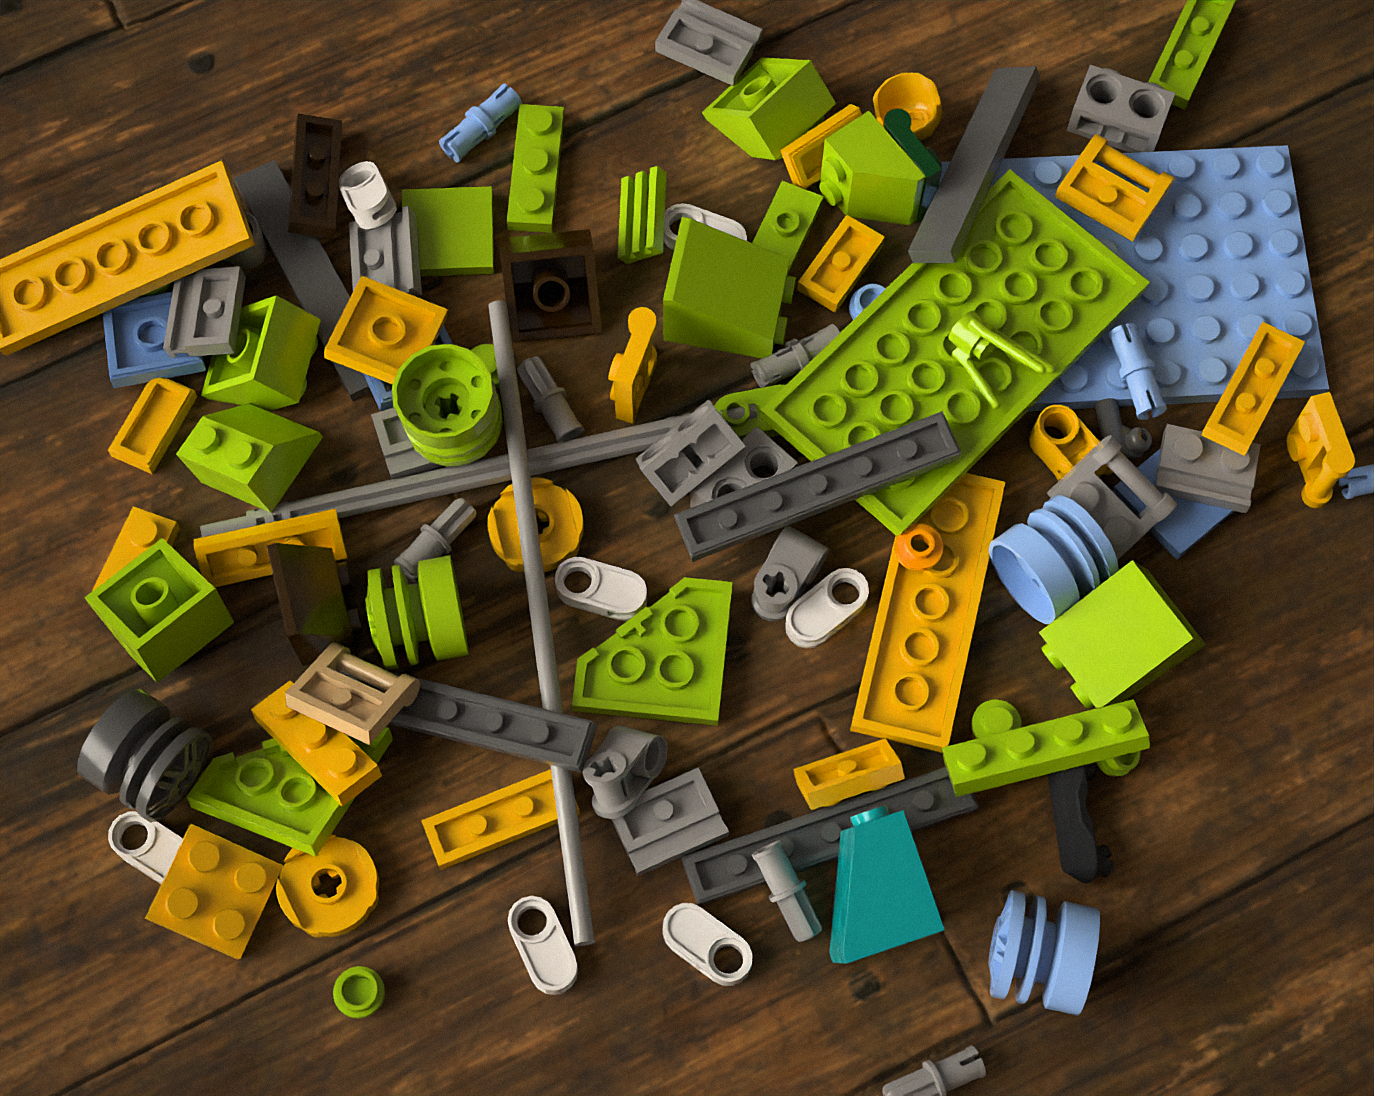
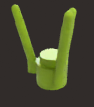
(979, 338)

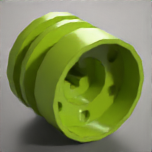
(441, 383)
(416, 612)

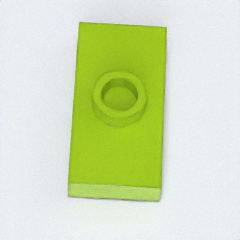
(788, 221)

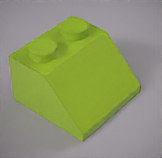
(771, 106)
(870, 174)
(268, 359)
(248, 453)
(160, 609)

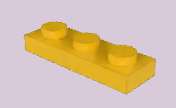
(1253, 388)
(244, 552)
(320, 749)
(492, 820)

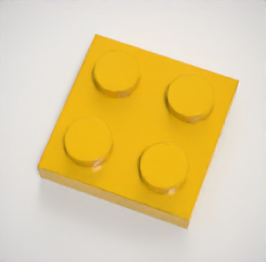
(383, 329)
(214, 891)

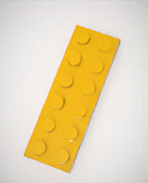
(120, 256)
(929, 623)

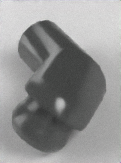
(1133, 441)

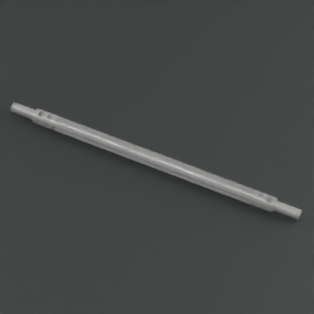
(466, 477)

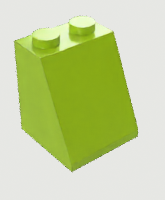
(725, 293)
(1119, 638)

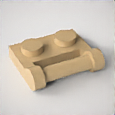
(346, 702)

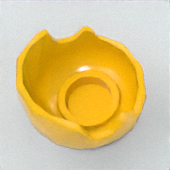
(914, 95)

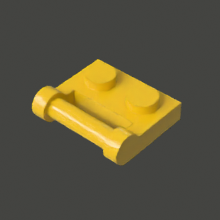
(1108, 196)
(634, 368)
(1320, 448)

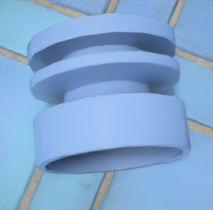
(1053, 558)
(1044, 952)

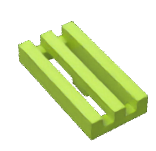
(636, 217)

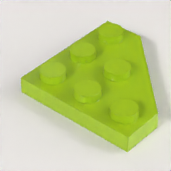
(662, 659)
(274, 794)

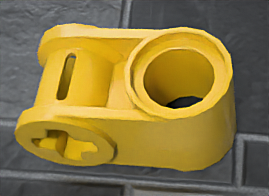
(1063, 453)

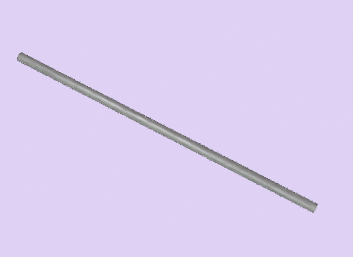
(540, 617)

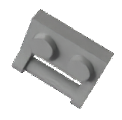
(1110, 513)

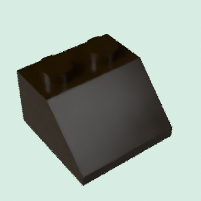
(550, 285)
(314, 599)

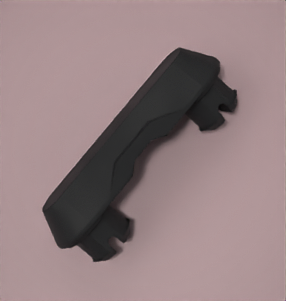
(1074, 827)

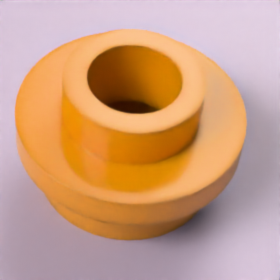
(919, 560)

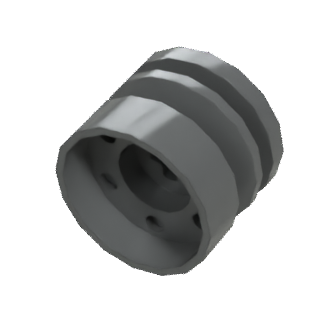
(144, 755)

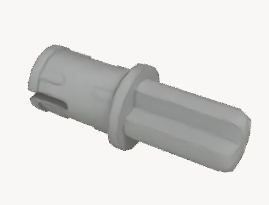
(549, 399)
(437, 537)
(787, 891)
(939, 1077)

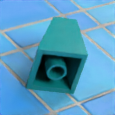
(879, 888)

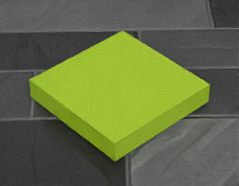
(453, 229)

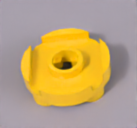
(557, 541)
(354, 897)

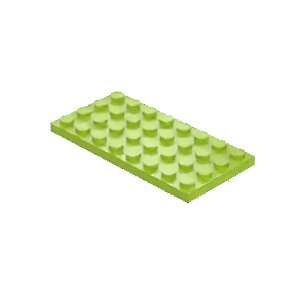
(893, 365)

